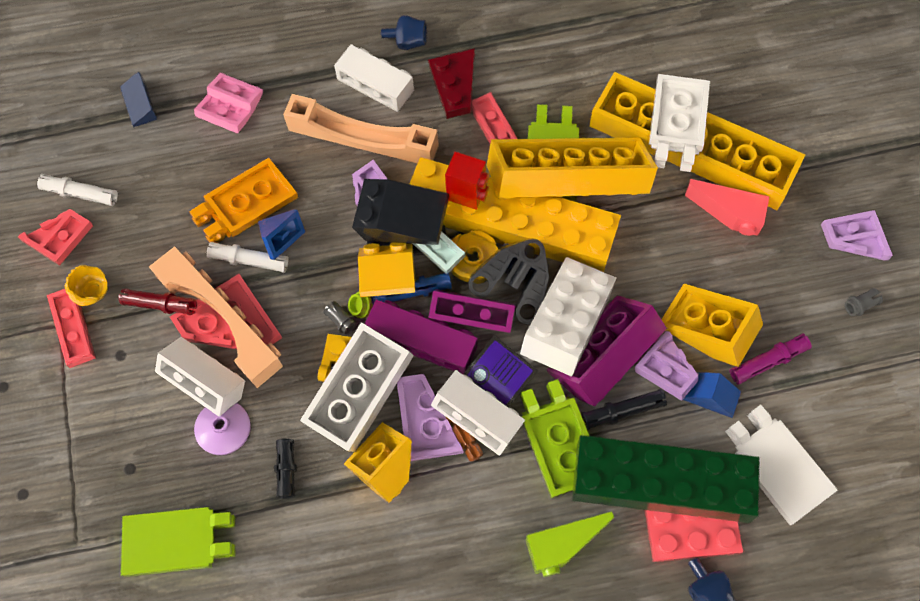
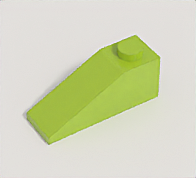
(558, 545)

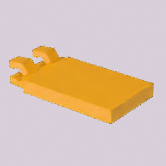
(243, 201)

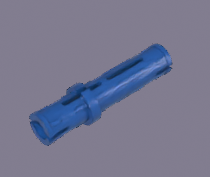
(438, 282)

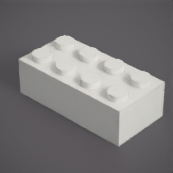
(568, 316)
(357, 388)

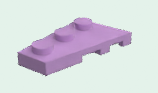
(422, 423)

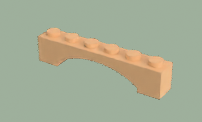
(405, 143)
(254, 356)

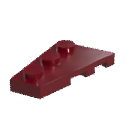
(454, 80)

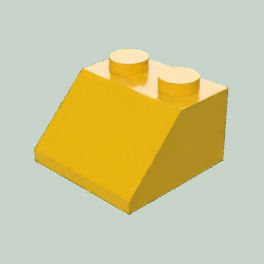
(386, 269)

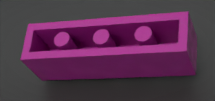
(423, 337)

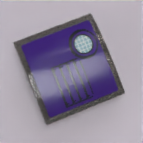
(501, 371)

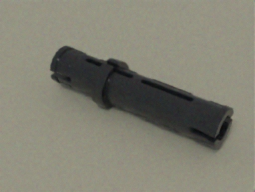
(613, 412)

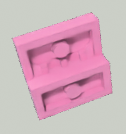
(229, 103)

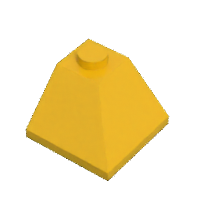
(383, 462)

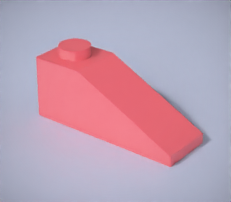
(733, 207)

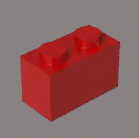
(466, 180)

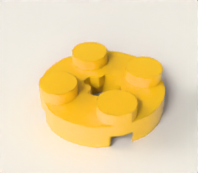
(470, 242)

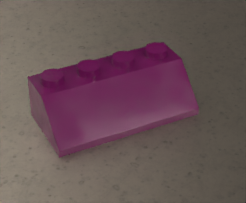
(616, 344)

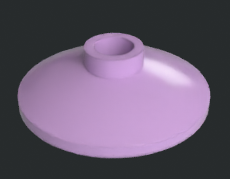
(229, 437)

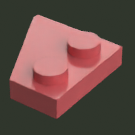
(58, 236)

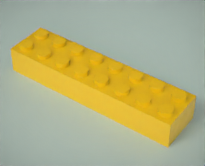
(730, 152)
(558, 223)

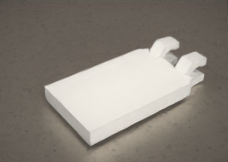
(679, 118)
(785, 468)

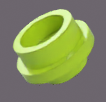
(359, 305)

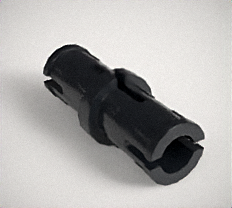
(285, 468)

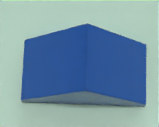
(281, 232)
(714, 393)

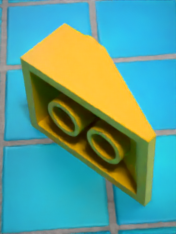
(713, 323)

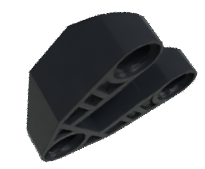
(496, 264)

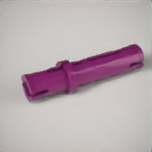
(779, 354)

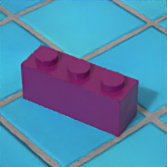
(472, 311)

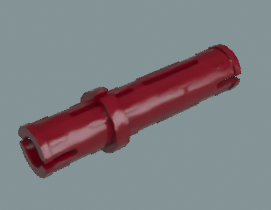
(167, 302)

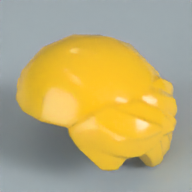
(86, 285)

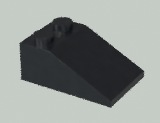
(399, 212)

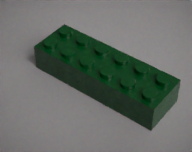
(666, 479)

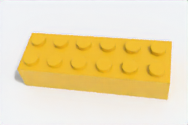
(570, 167)

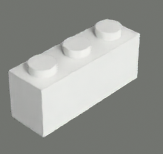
(374, 77)
(199, 376)
(477, 412)

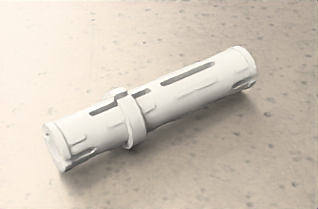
(67, 187)
(238, 255)

